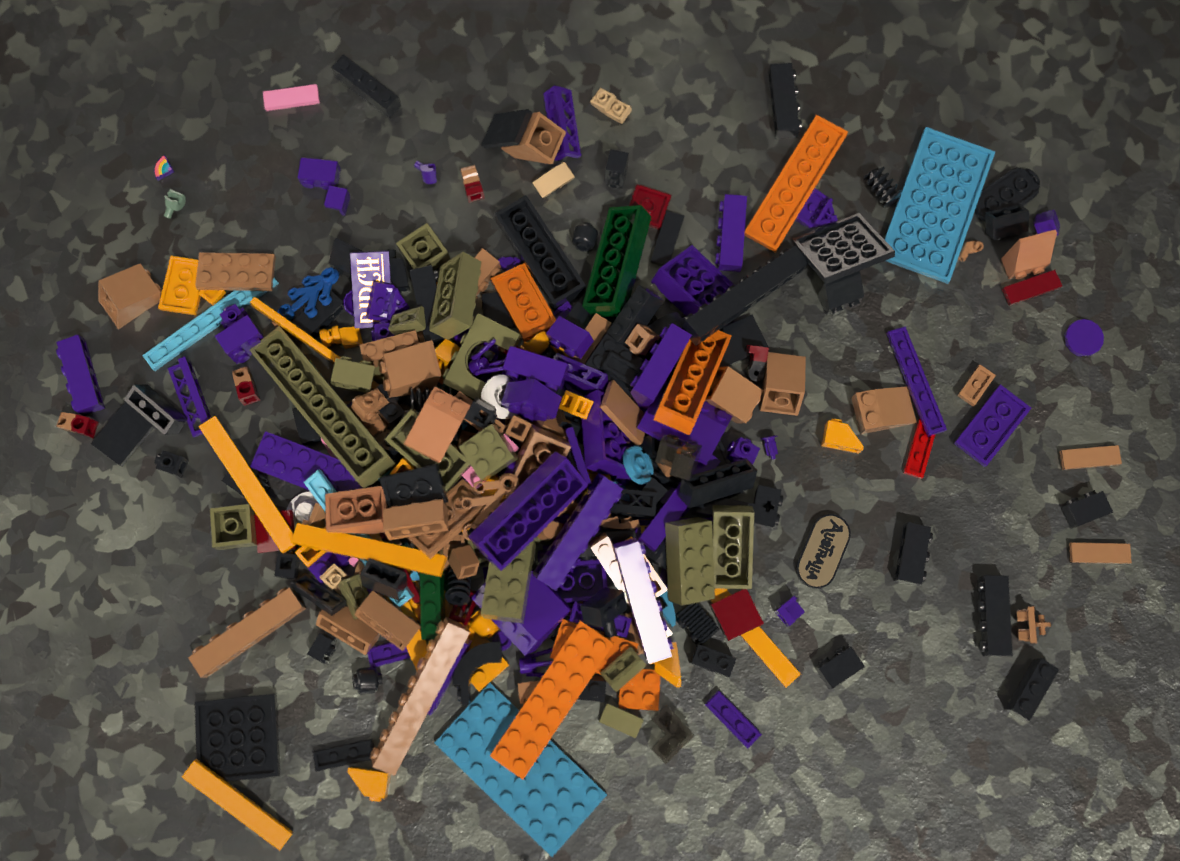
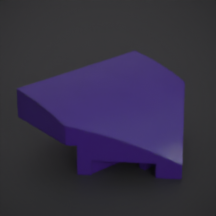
(817, 211)
(385, 302)

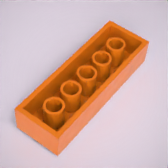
(691, 382)

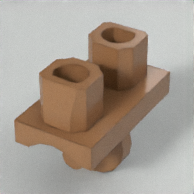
(1030, 634)

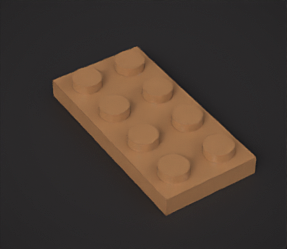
(235, 271)
(457, 519)

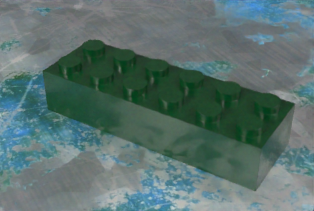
(617, 260)

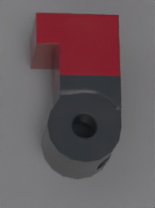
(757, 363)

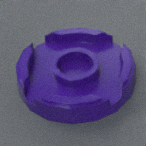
(1084, 338)

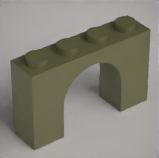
(482, 331)

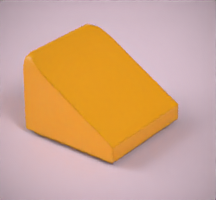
(350, 337)

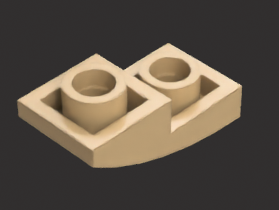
(610, 106)
(553, 179)
(333, 577)

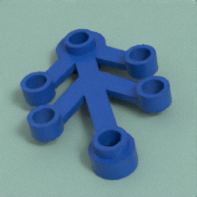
(310, 292)

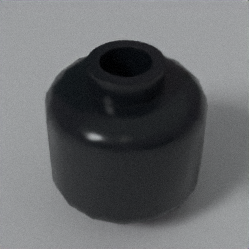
(584, 237)
(366, 680)

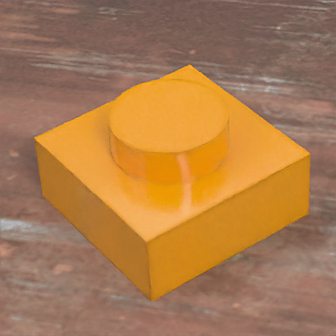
(212, 296)

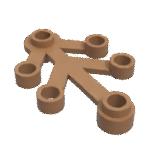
(491, 502)

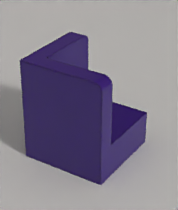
(337, 199)
(1046, 222)
(789, 611)

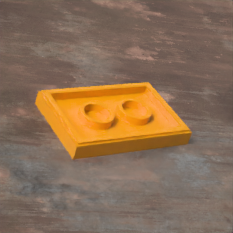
(179, 287)

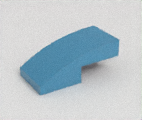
(668, 612)

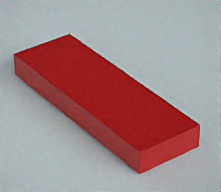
(919, 452)

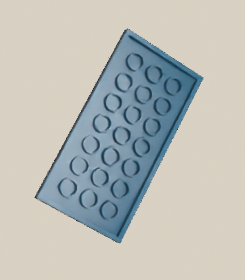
(937, 204)
(552, 795)

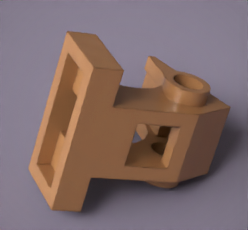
(366, 408)

